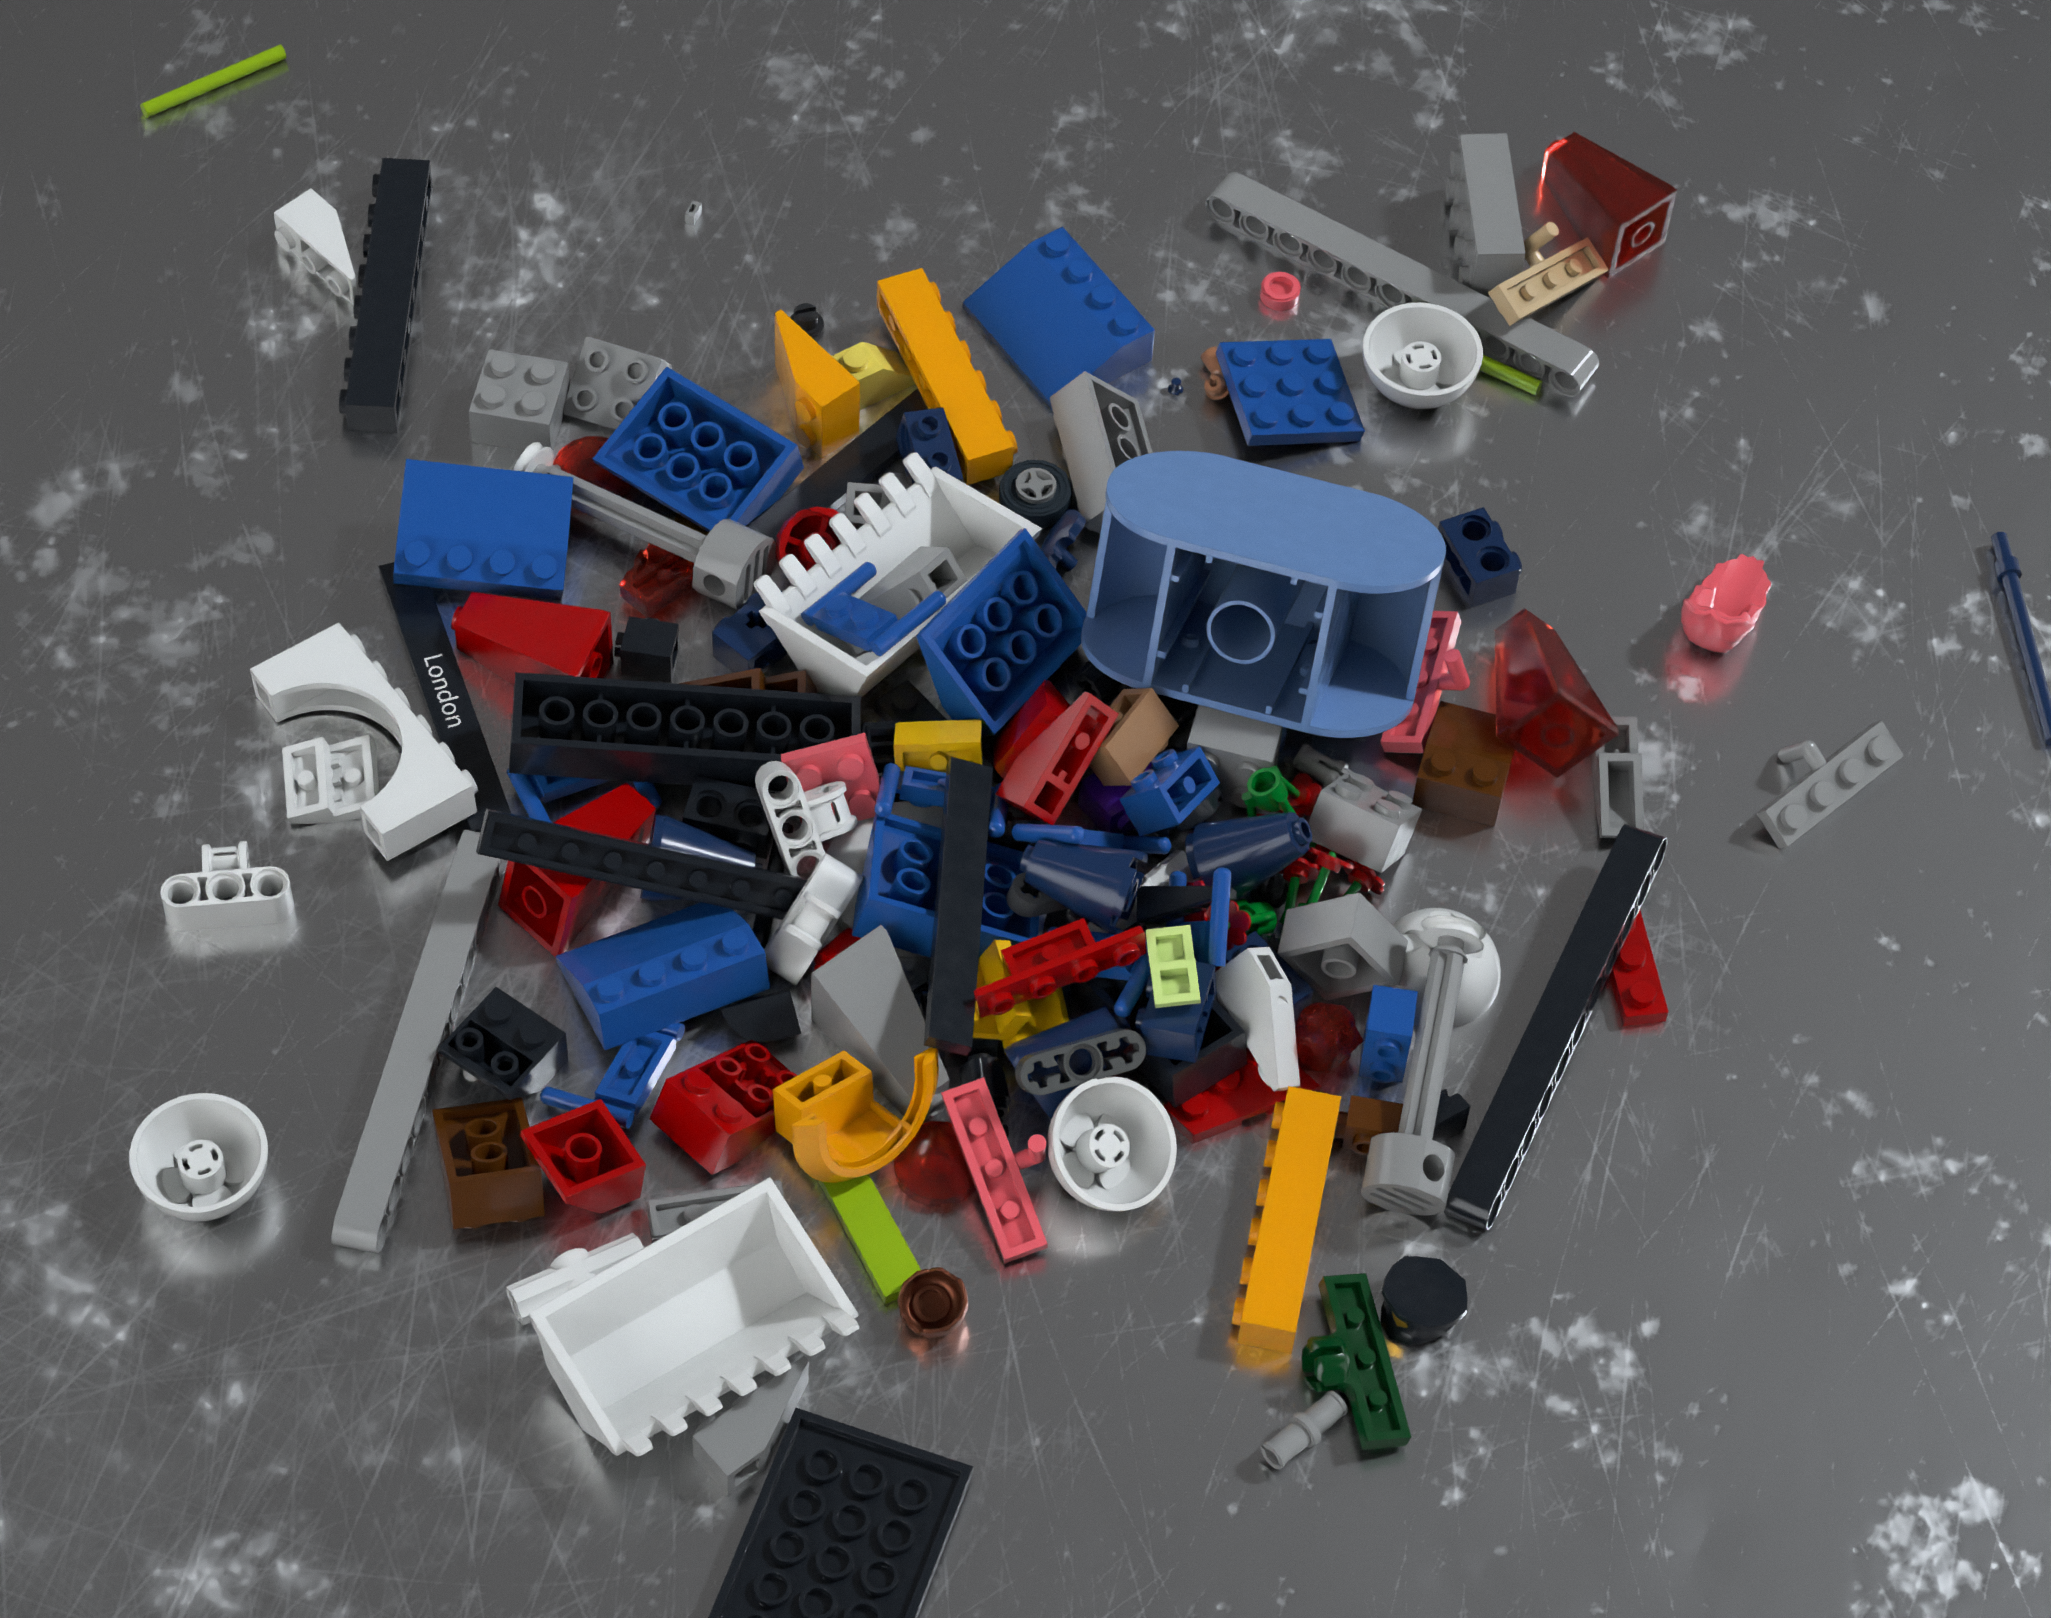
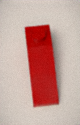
(1057, 759)

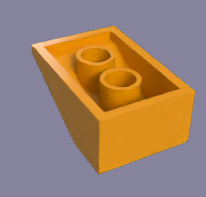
(817, 389)

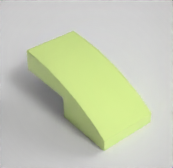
(1172, 966)

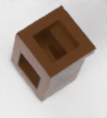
(1365, 1120)

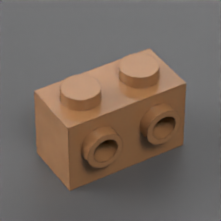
(1134, 738)

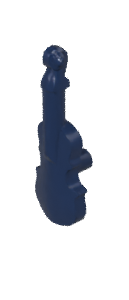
(1060, 537)

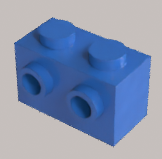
(1169, 790)

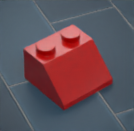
(1029, 722)
(587, 1158)

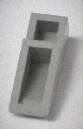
(1618, 780)

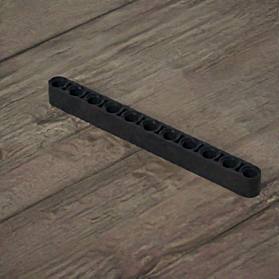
(1555, 1028)

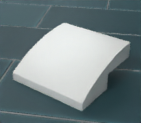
(329, 780)

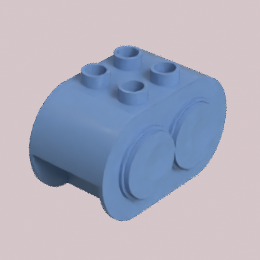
(1230, 569)

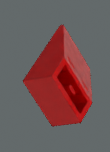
(722, 1105)

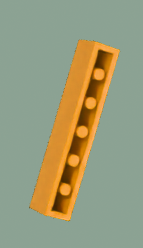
(945, 373)
(1288, 1220)

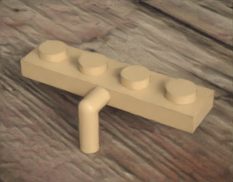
(1547, 278)

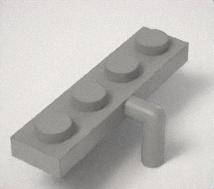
(1828, 782)

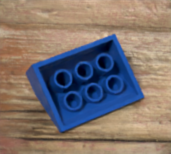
(1060, 317)
(700, 454)
(483, 530)
(1002, 635)
(902, 888)
(665, 972)

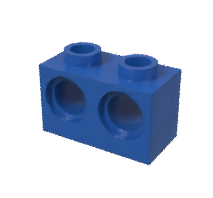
(1387, 1034)

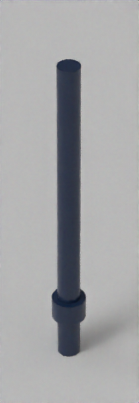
(2009, 573)

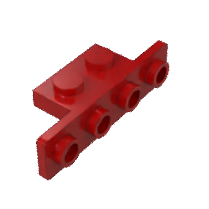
(1054, 961)

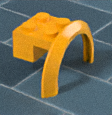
(839, 1125)

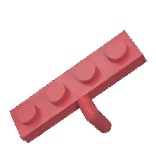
(1438, 659)
(997, 1169)

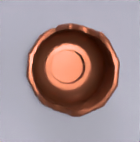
(933, 1302)

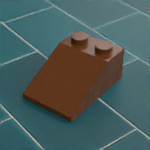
(1463, 765)
(487, 1164)

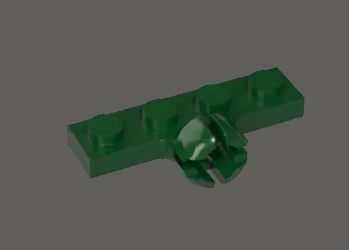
(1357, 1362)

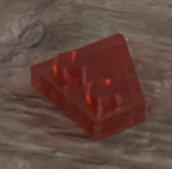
(656, 580)

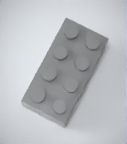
(1485, 212)

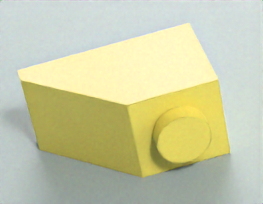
(877, 370)

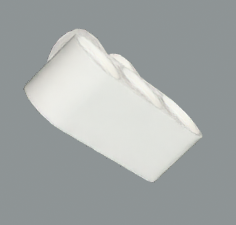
(814, 808)
(225, 875)
(811, 918)

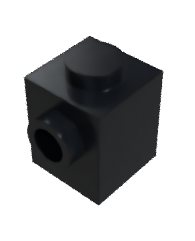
(648, 648)

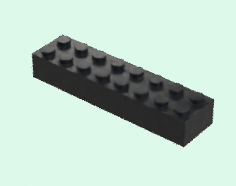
(666, 729)

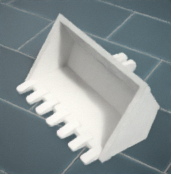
(927, 514)
(691, 1320)

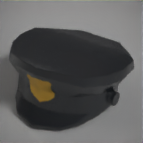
(1421, 1300)

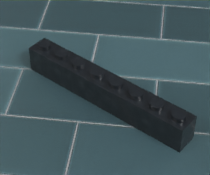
(388, 296)

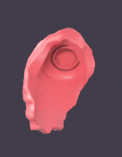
(1726, 604)

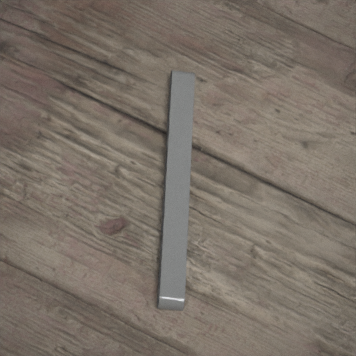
(1396, 279)
(414, 1055)

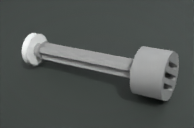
(723, 560)
(1408, 1168)

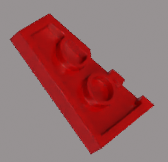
(1230, 1102)

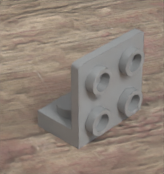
(609, 382)

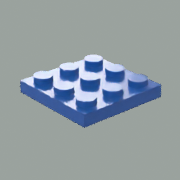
(1289, 392)

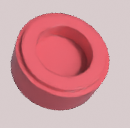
(1280, 291)

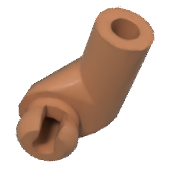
(1215, 386)

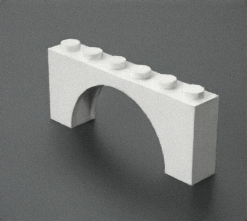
(336, 674)

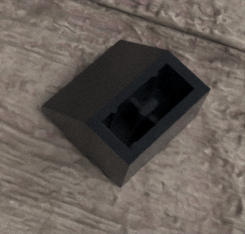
(507, 1046)

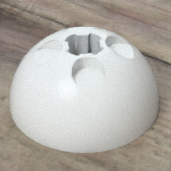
(1422, 354)
(1479, 977)
(1129, 1135)
(188, 1140)

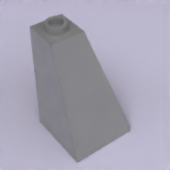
(873, 1016)

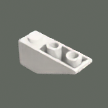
(315, 235)
(1262, 1003)

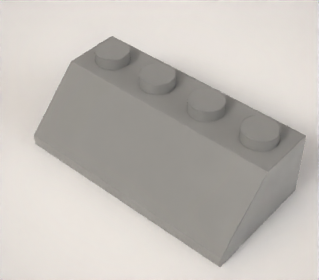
(1097, 434)

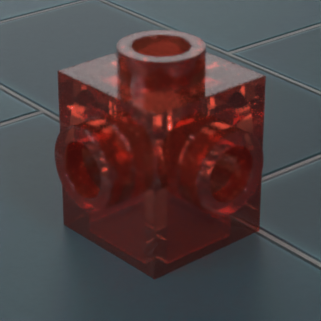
(1325, 1037)

